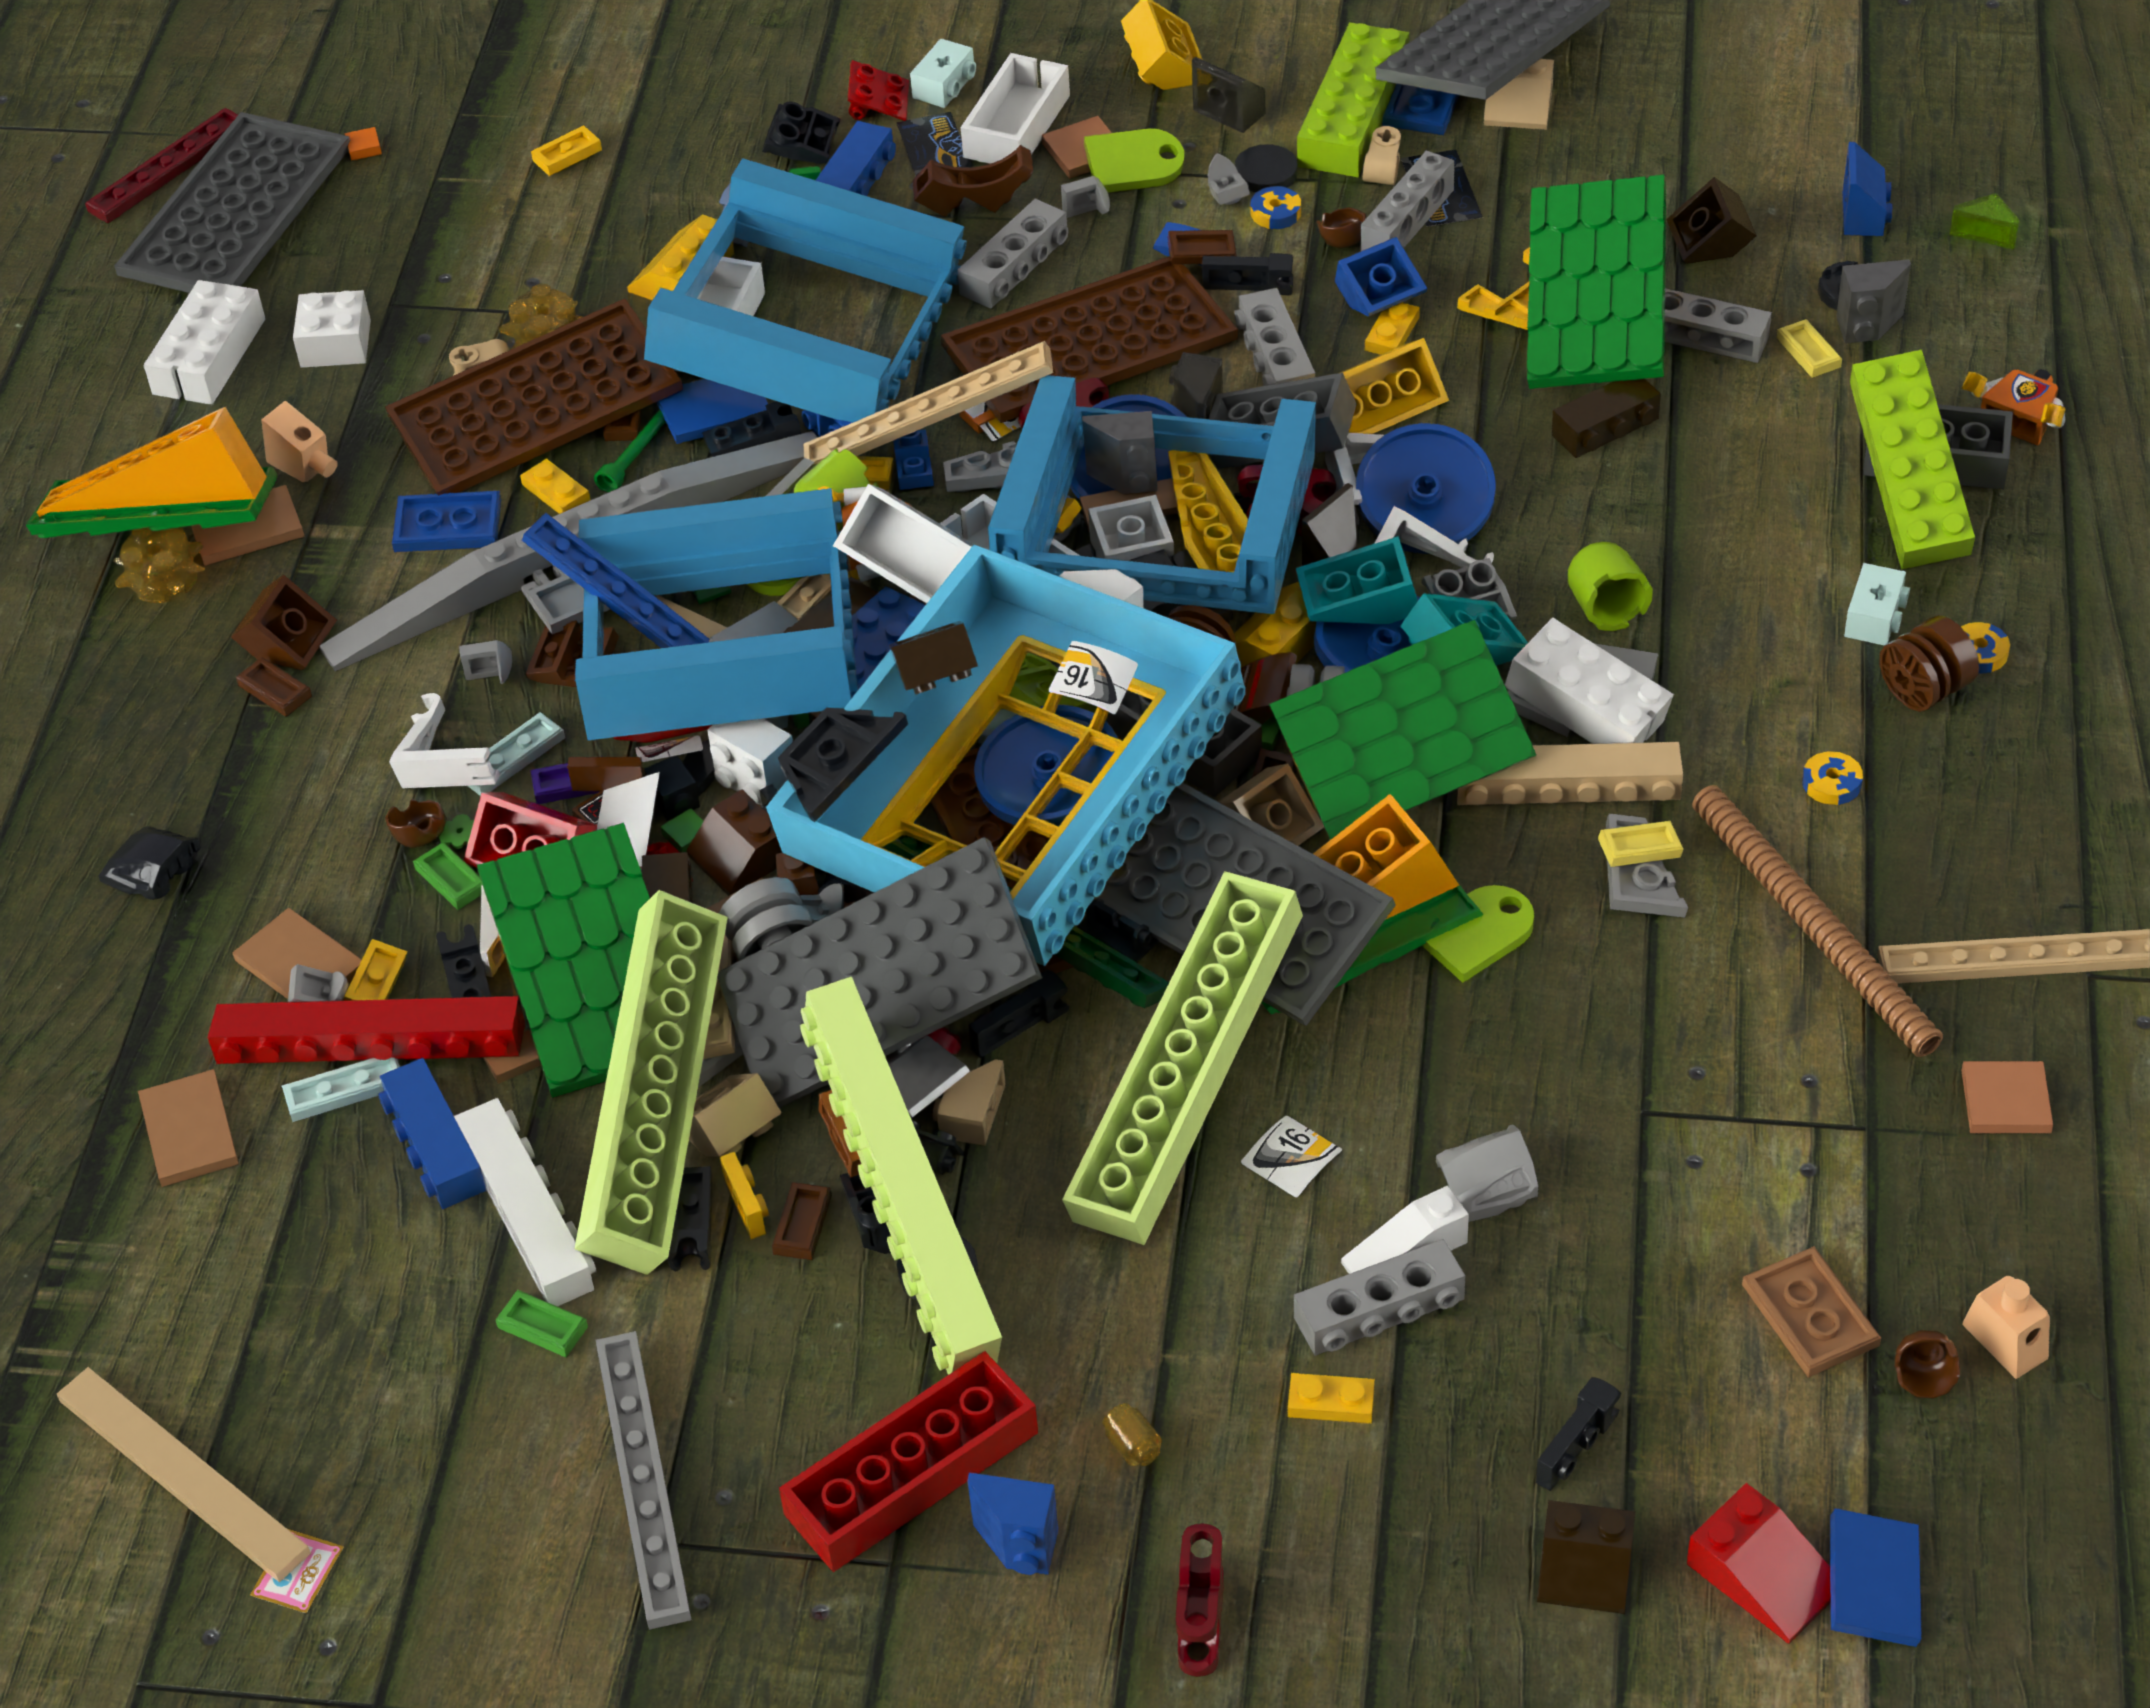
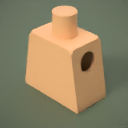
(296, 444)
(2010, 1325)

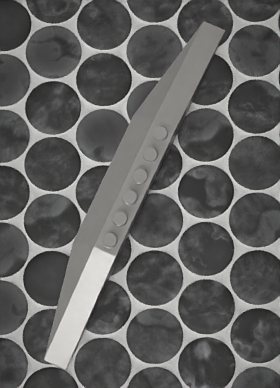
(502, 565)

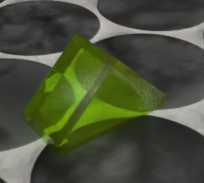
(1986, 221)

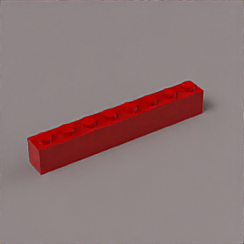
(367, 1030)

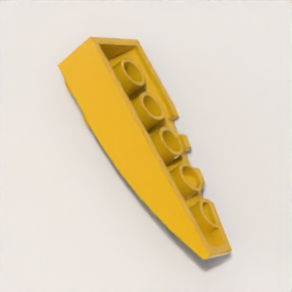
(1207, 511)

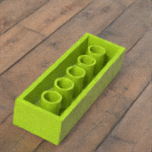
(1349, 102)
(1912, 459)

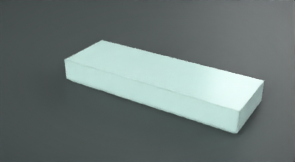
(521, 748)
(336, 1088)

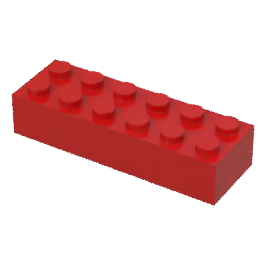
(908, 1461)

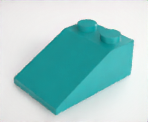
(1359, 585)
(1440, 613)

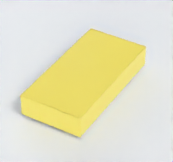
(1809, 348)
(1640, 843)

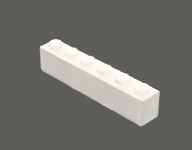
(525, 1204)

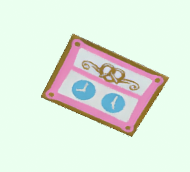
(304, 1582)

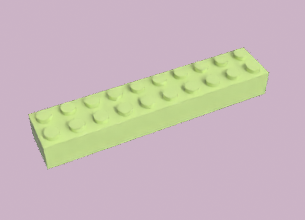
(1183, 1058)
(652, 1084)
(899, 1176)

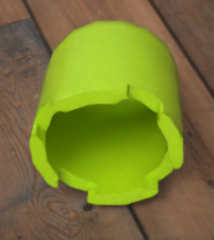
(836, 472)
(1608, 585)

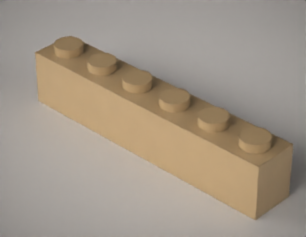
(1584, 775)

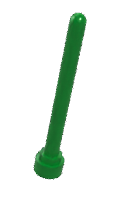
(612, 475)

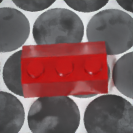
(515, 825)

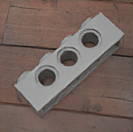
(1410, 202)
(1012, 253)
(1716, 326)
(1272, 338)
(1393, 1280)

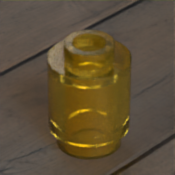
(1132, 1435)

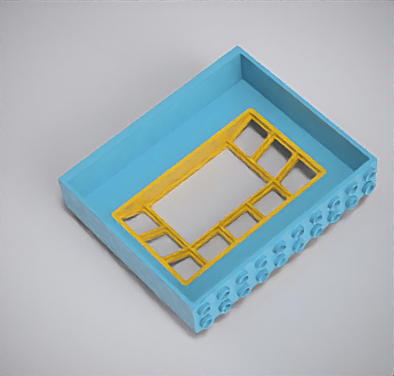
(1007, 614)

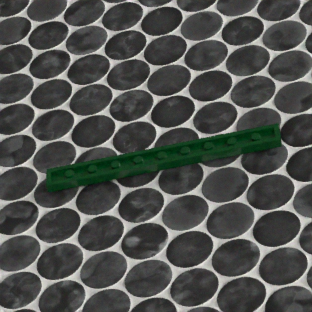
(1082, 951)

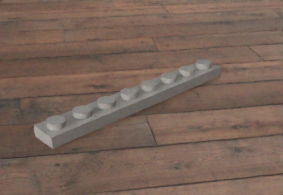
(643, 1481)

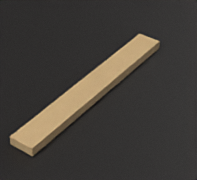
(935, 404)
(2016, 956)
(184, 1474)

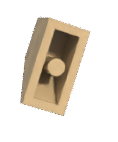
(971, 1104)

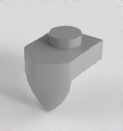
(1225, 181)
(1084, 196)
(486, 660)
(826, 903)
(316, 985)

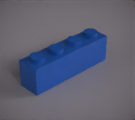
(860, 158)
(432, 1133)

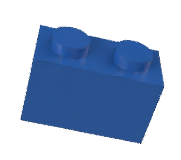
(1865, 194)
(1378, 278)
(1015, 1520)

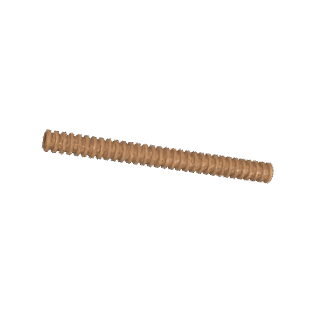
(1818, 921)

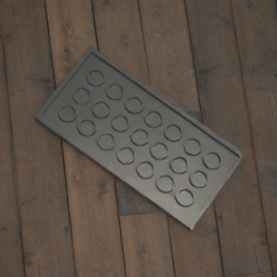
(1486, 44)
(233, 204)
(1181, 861)
(916, 955)

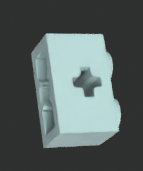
(942, 73)
(1876, 604)

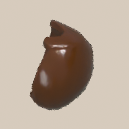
(1342, 227)
(417, 824)
(1927, 1364)

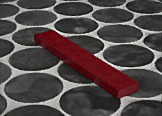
(160, 168)

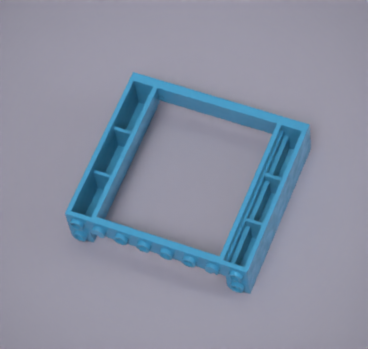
(826, 228)
(1047, 461)
(727, 678)

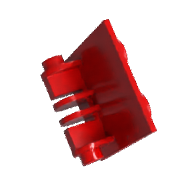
(876, 91)

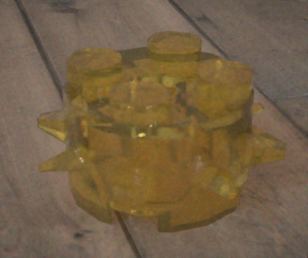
(539, 314)
(158, 563)

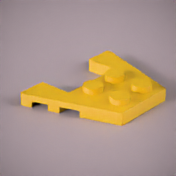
(1484, 303)

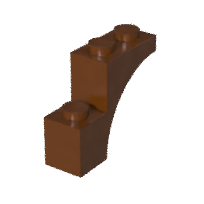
(990, 185)

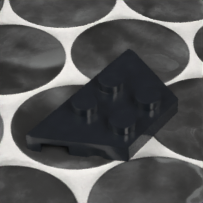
(834, 754)

